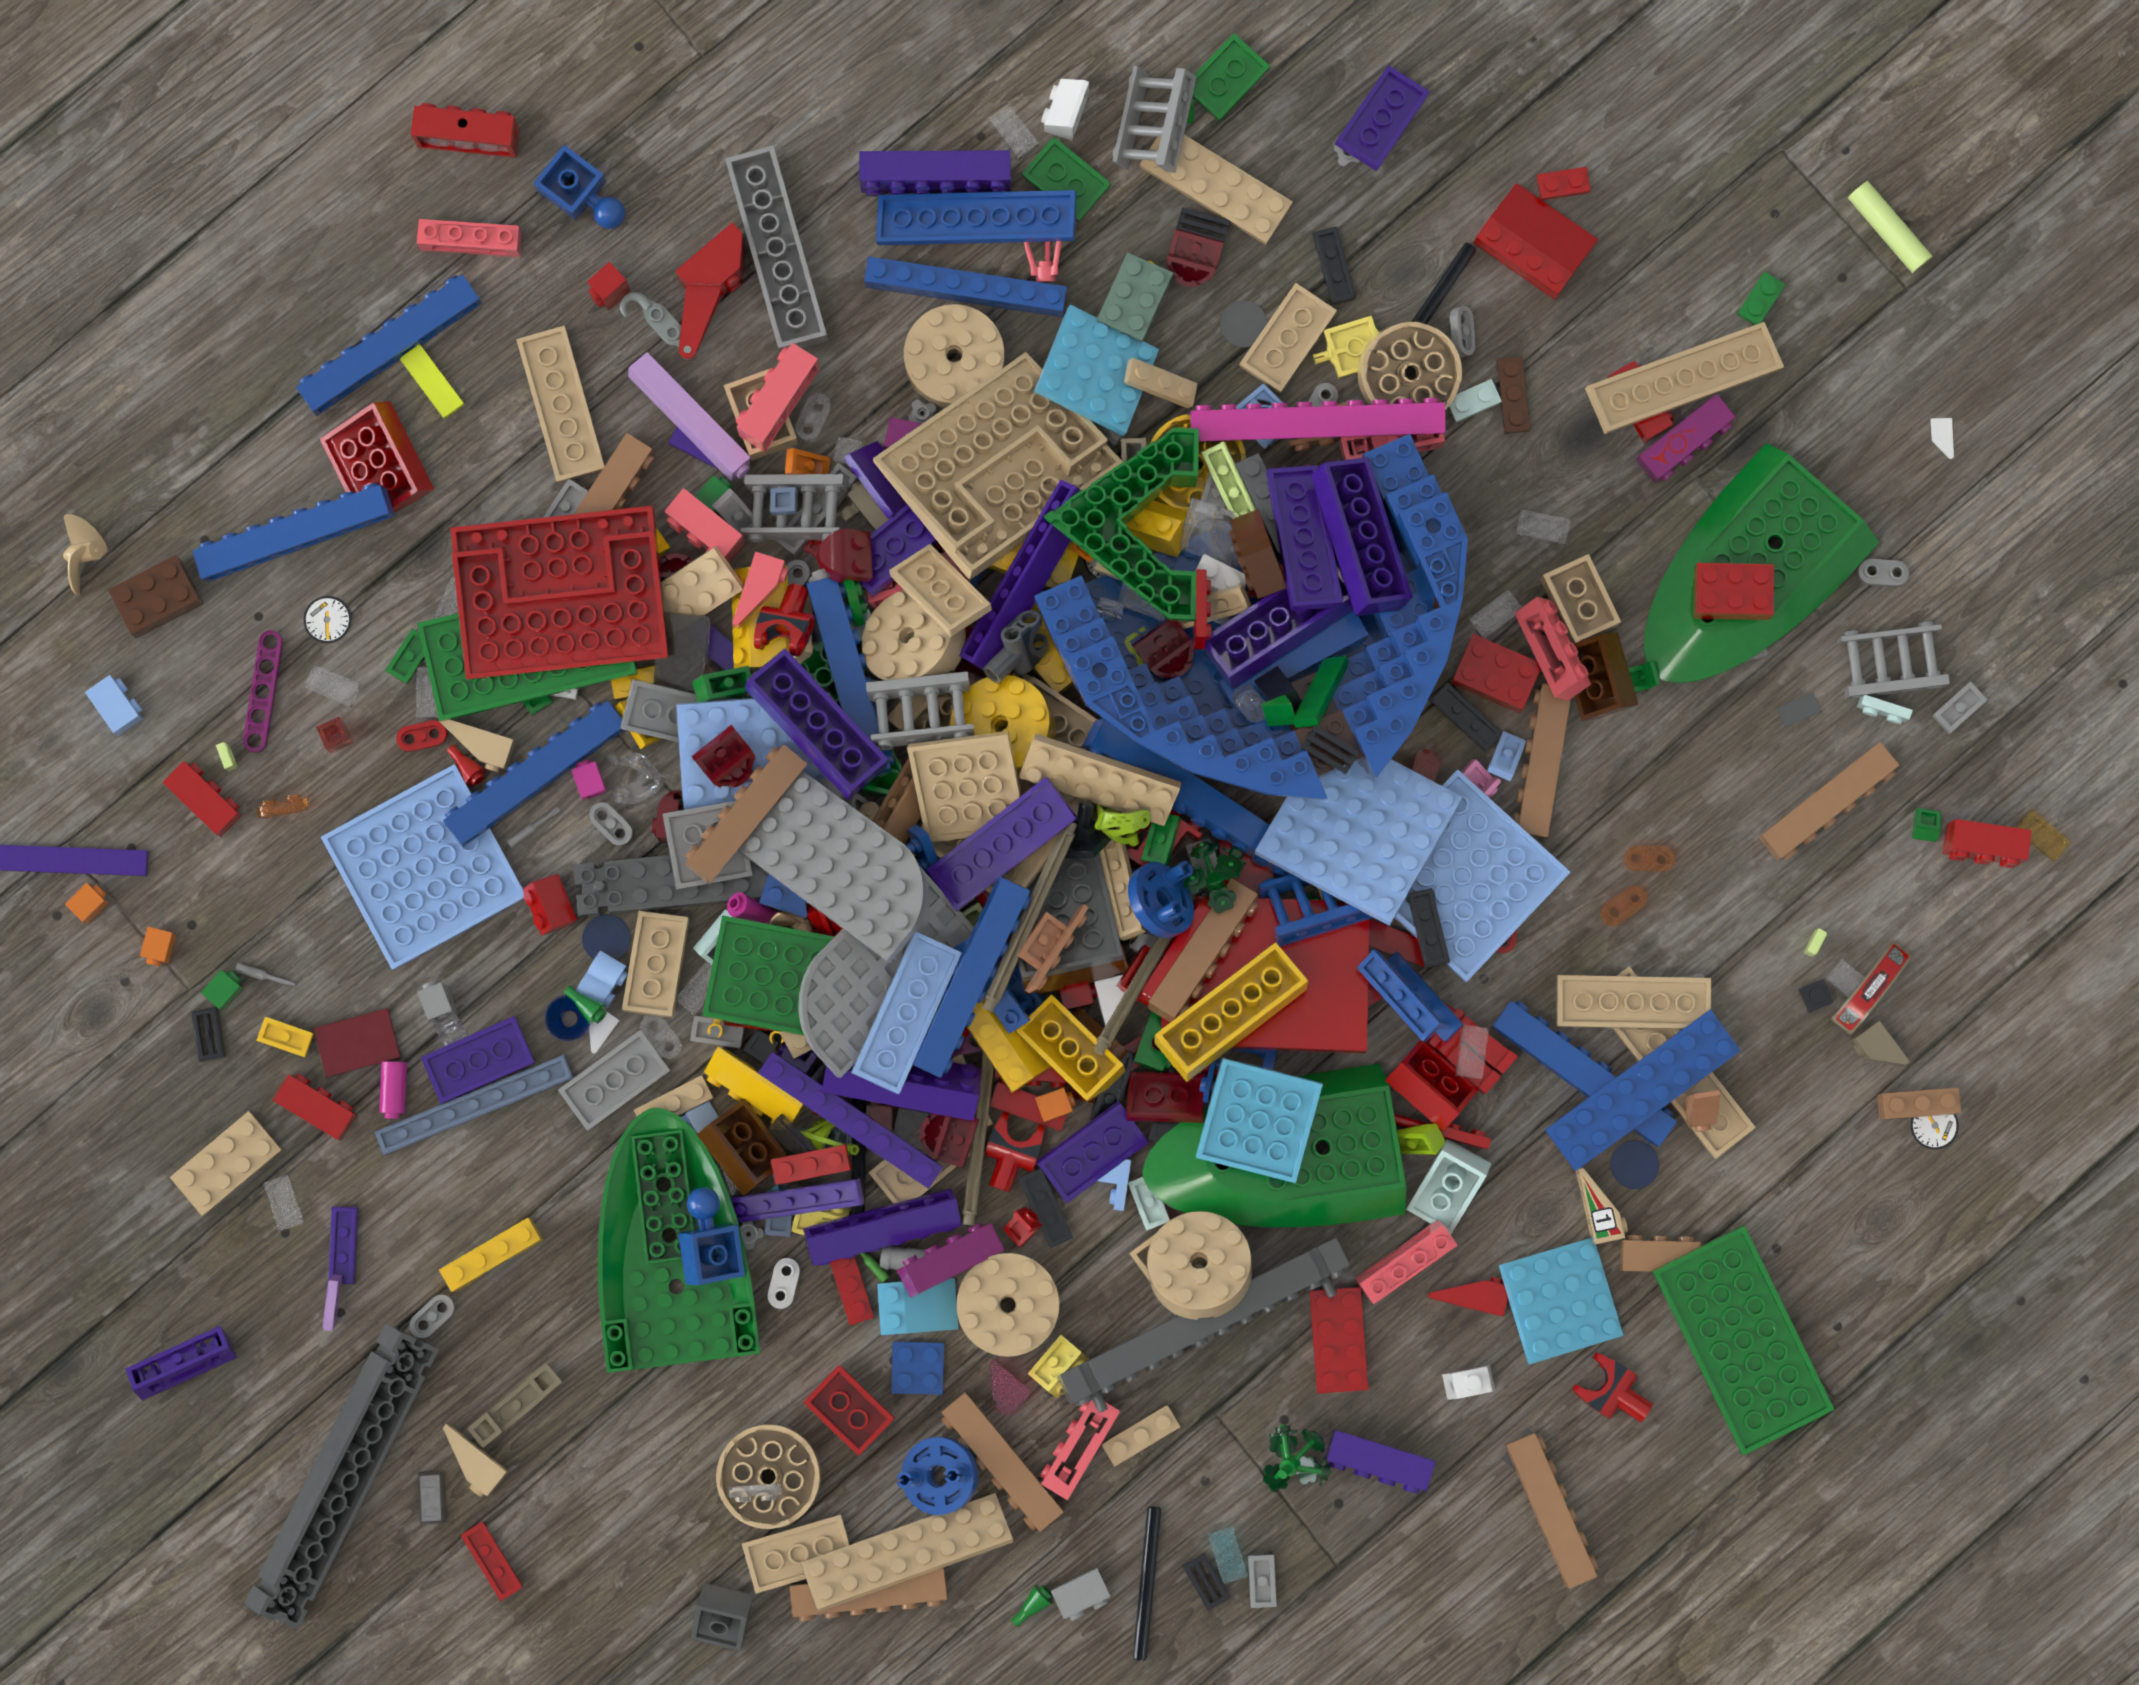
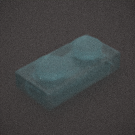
(1227, 1555)

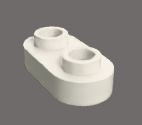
(783, 1283)

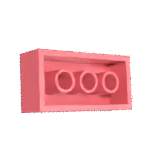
(777, 397)

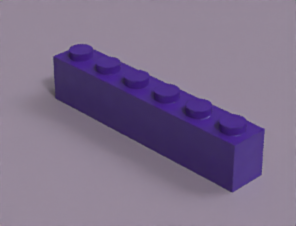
(882, 1227)

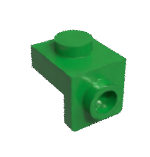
(1644, 676)

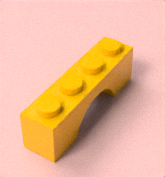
(491, 1254)

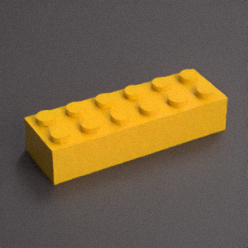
(1231, 1012)

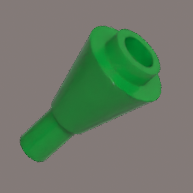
(590, 1008)
(1036, 1601)

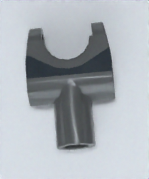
(1018, 649)

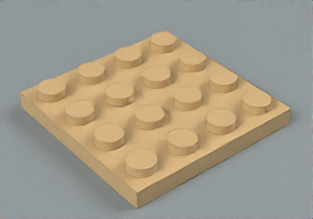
(963, 782)

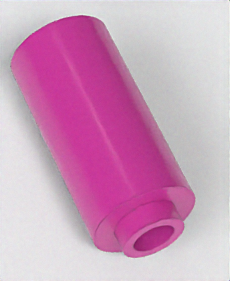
(748, 908)
(393, 1089)

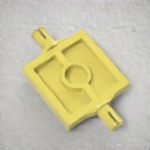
(1346, 345)

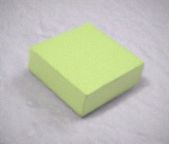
(226, 756)
(1815, 942)

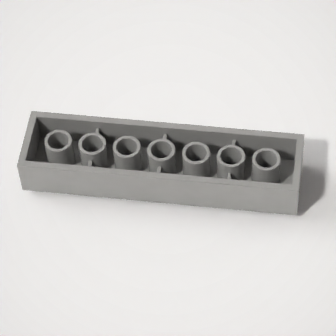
(776, 248)

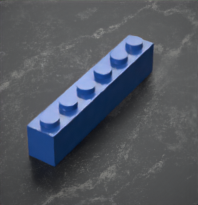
(1326, 644)

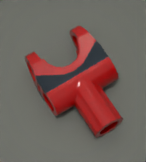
(786, 621)
(1011, 1153)
(1615, 1392)

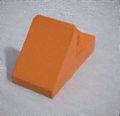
(806, 462)

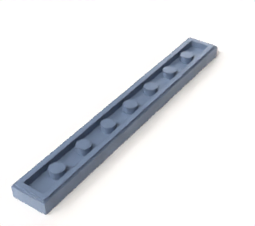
(474, 1105)

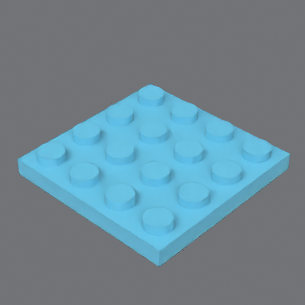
(1089, 371)
(1258, 1120)
(1560, 1300)

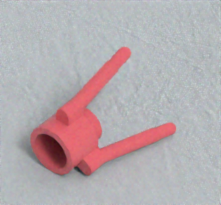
(1046, 269)

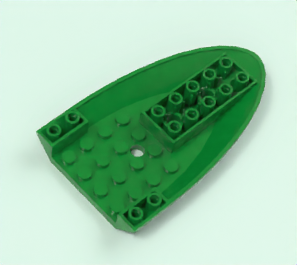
(1818, 552)
(1351, 1183)
(638, 1312)

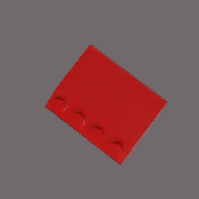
(1535, 241)
(377, 450)

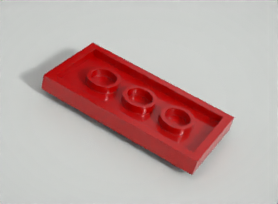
(1338, 1341)

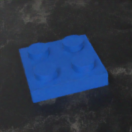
(917, 1368)

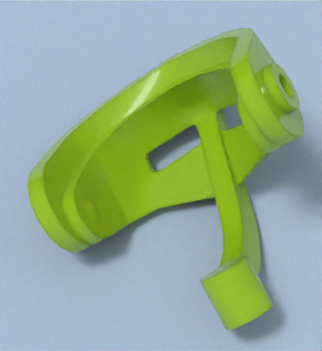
(1127, 822)
(819, 1137)

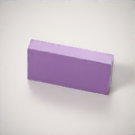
(332, 1302)

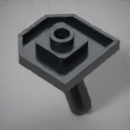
(1087, 839)

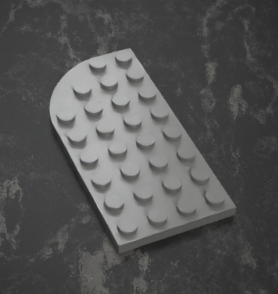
(841, 865)
(850, 982)

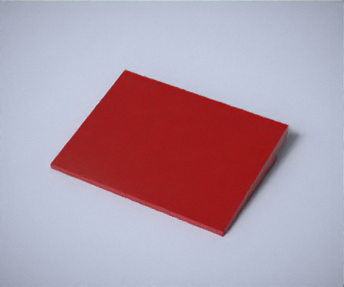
(559, 592)
(1334, 1006)

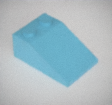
(925, 1312)

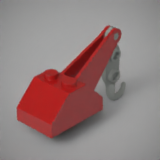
(706, 277)

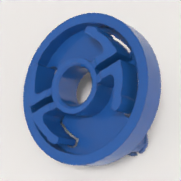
(1169, 889)
(919, 1476)

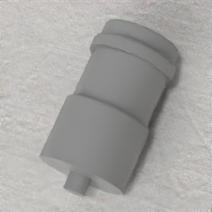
(893, 1256)

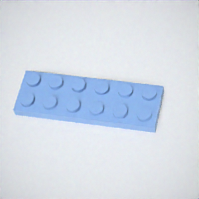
(906, 1012)

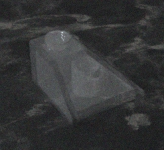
(1207, 531)

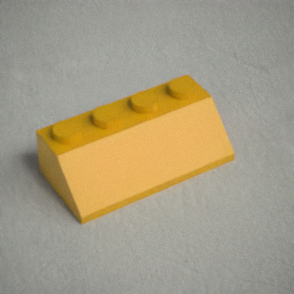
(1159, 527)
(743, 638)
(1069, 1049)
(1007, 1052)
(747, 1084)

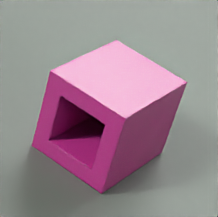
(588, 780)

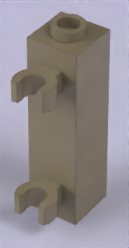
(865, 505)

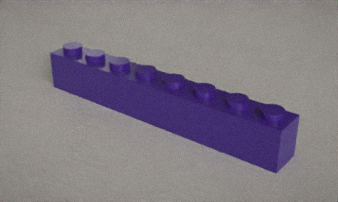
(1021, 582)
(851, 1120)

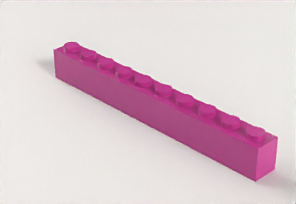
(1320, 421)

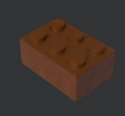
(1256, 554)
(155, 596)
(1609, 677)
(742, 1146)

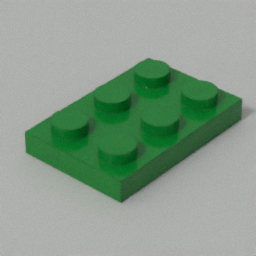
(1228, 77)
(1061, 169)

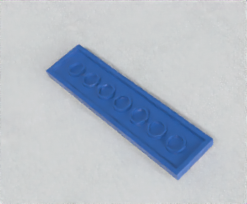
(976, 217)
(1642, 1090)

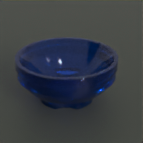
(554, 1022)

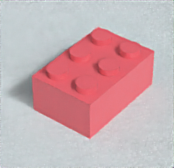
(703, 526)

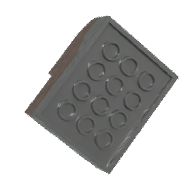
(1096, 945)

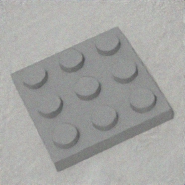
(684, 830)

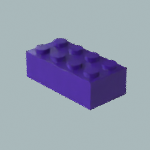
(1380, 1460)

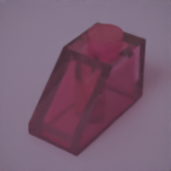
(1007, 1389)

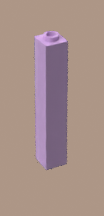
(689, 417)

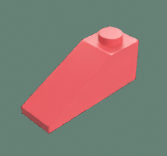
(761, 583)

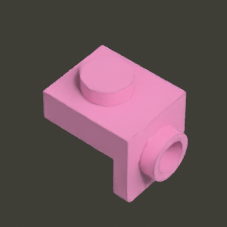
(1481, 778)

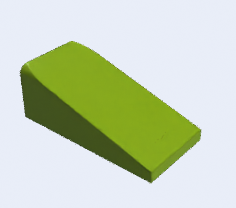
(1420, 1139)

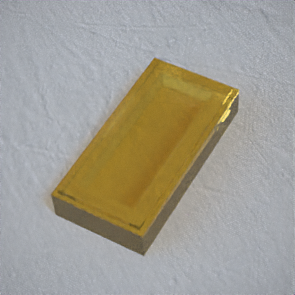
(2044, 835)

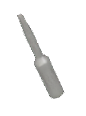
(529, 829)
(260, 974)

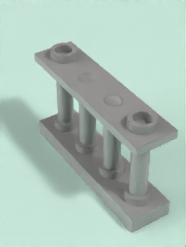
(1174, 125)
(806, 484)
(1908, 680)
(906, 690)

